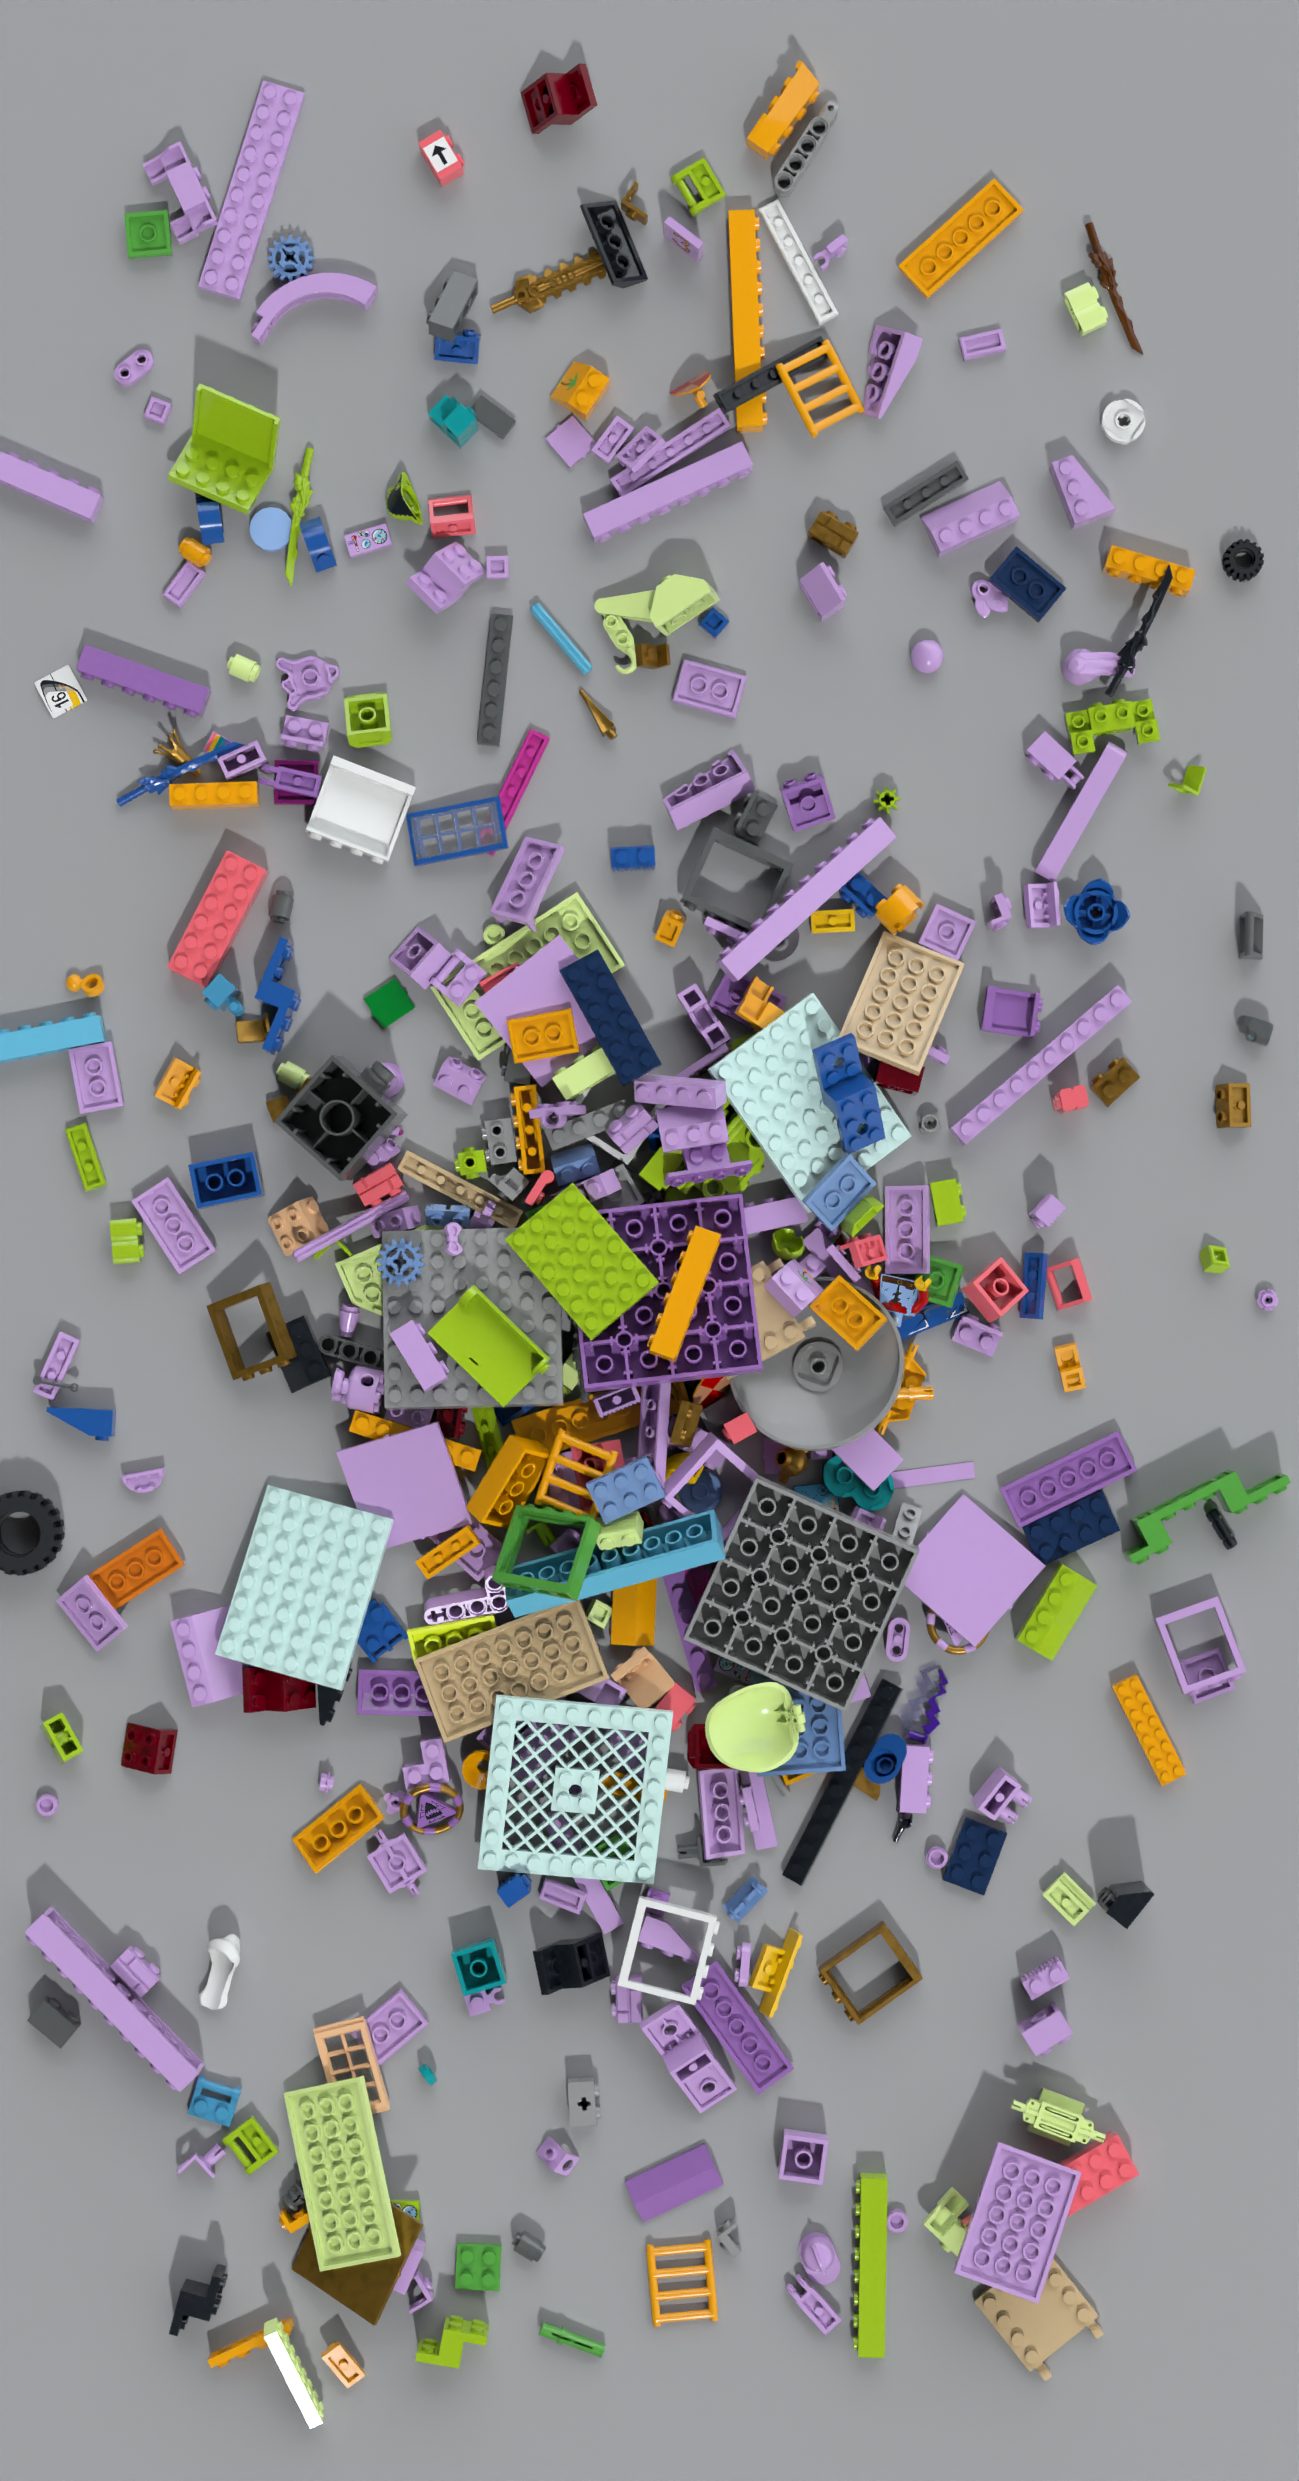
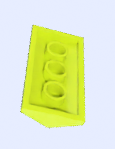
(435, 1637)

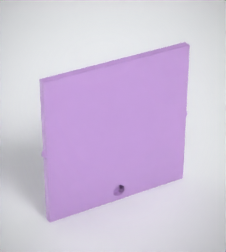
(534, 990)
(407, 1481)
(970, 1570)

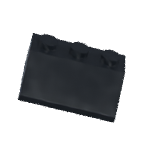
(310, 1363)
(1125, 1901)

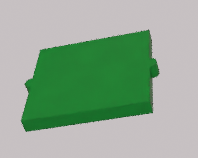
(389, 1003)

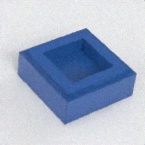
(713, 623)

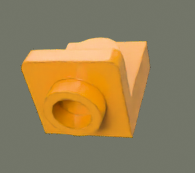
(670, 927)
(300, 2219)

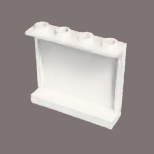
(360, 810)

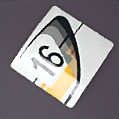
(60, 691)

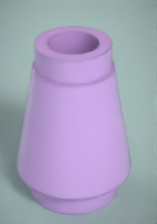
(348, 1319)

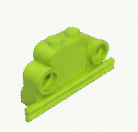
(741, 1147)

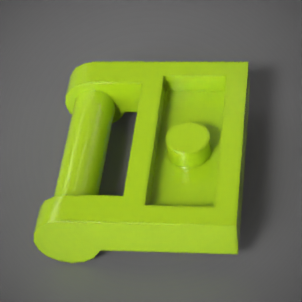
(704, 183)
(255, 2140)

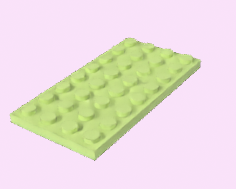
(569, 920)
(342, 2174)

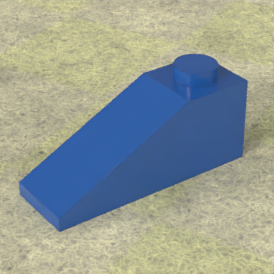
(89, 1421)

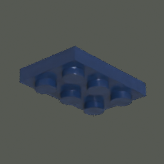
(1027, 584)
(974, 1856)

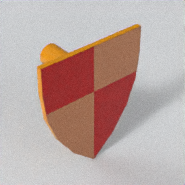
(694, 386)
(710, 1390)

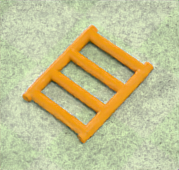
(793, 389)
(554, 1458)
(656, 2296)

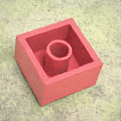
(995, 1289)

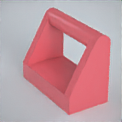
(451, 524)
(1079, 1279)

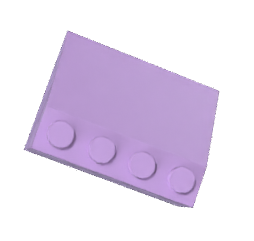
(206, 1674)

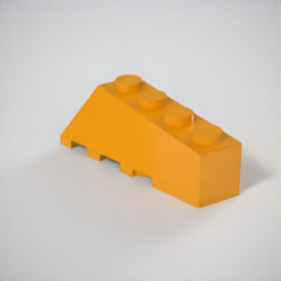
(784, 112)

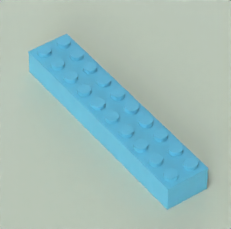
(663, 1551)

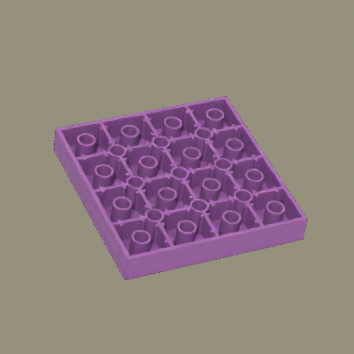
(724, 1324)

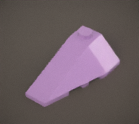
(891, 361)

